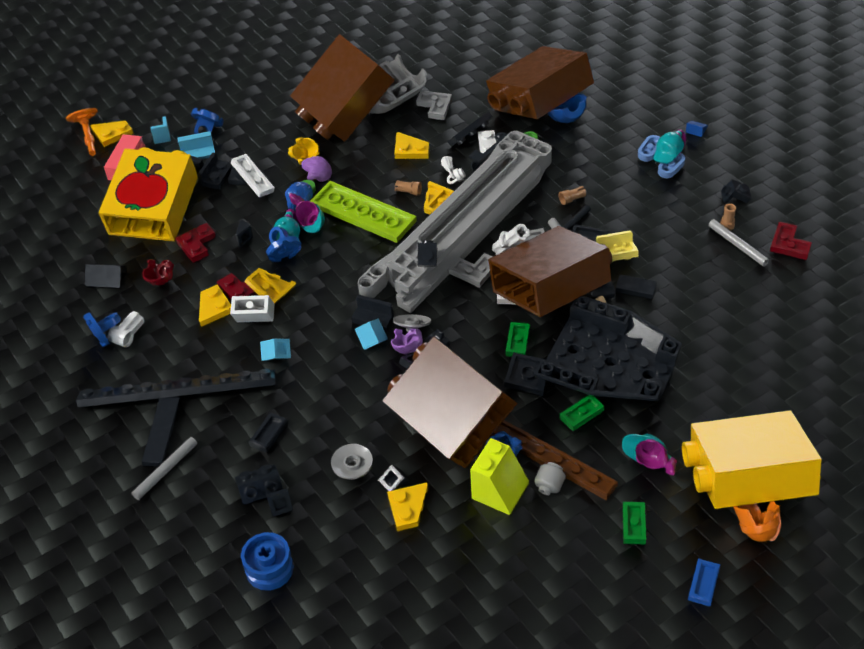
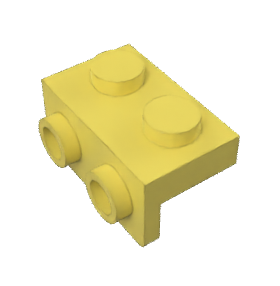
(619, 244)

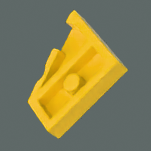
(111, 132)
(410, 147)
(435, 197)
(269, 284)
(213, 305)
(407, 505)

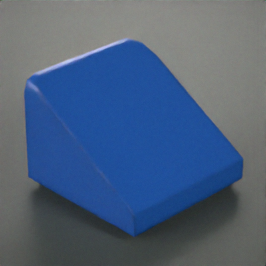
(696, 128)

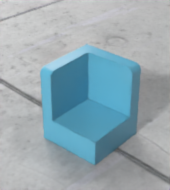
(161, 132)
(371, 333)
(275, 349)

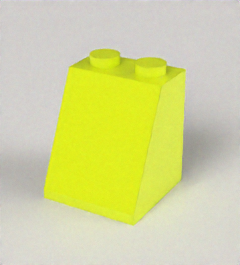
(498, 477)

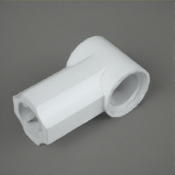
(124, 333)

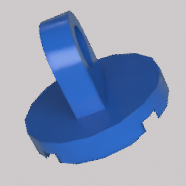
(206, 119)
(283, 247)
(100, 327)

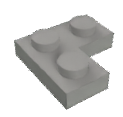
(438, 103)
(472, 273)

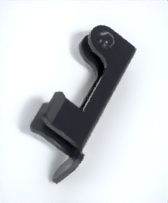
(479, 158)

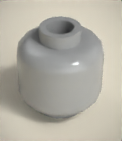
(549, 478)

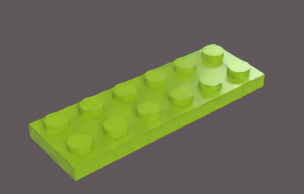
(364, 211)

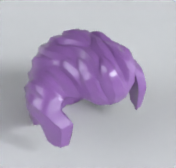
(317, 168)
(407, 343)

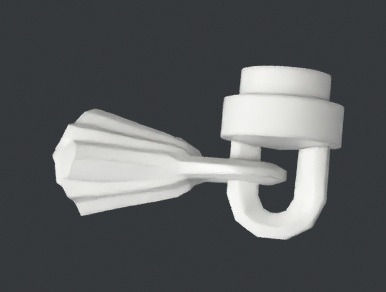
(458, 173)

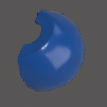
(570, 109)

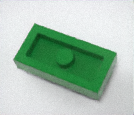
(517, 338)
(581, 412)
(634, 523)

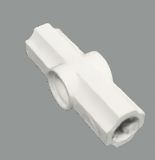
(510, 239)

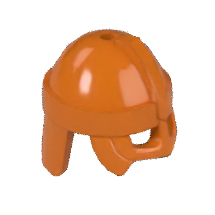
(757, 524)

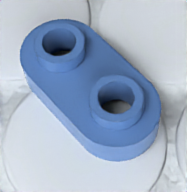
(648, 148)
(670, 169)

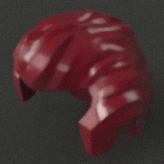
(158, 273)

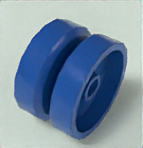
(267, 561)

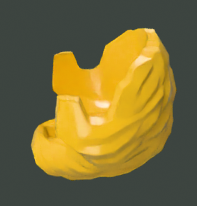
(303, 149)

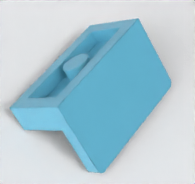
(197, 145)

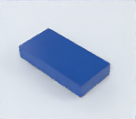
(704, 582)

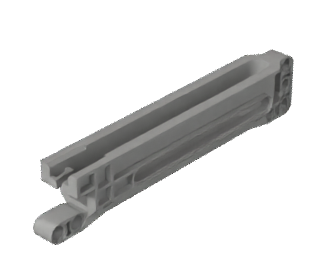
(461, 220)

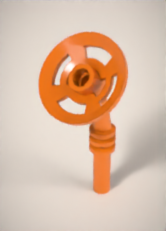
(83, 116)

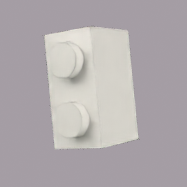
(252, 308)

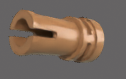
(410, 187)
(569, 195)
(728, 218)

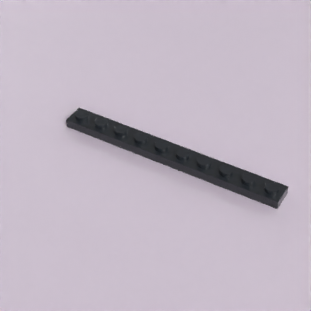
(182, 387)

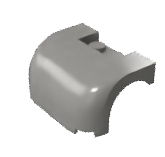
(403, 88)

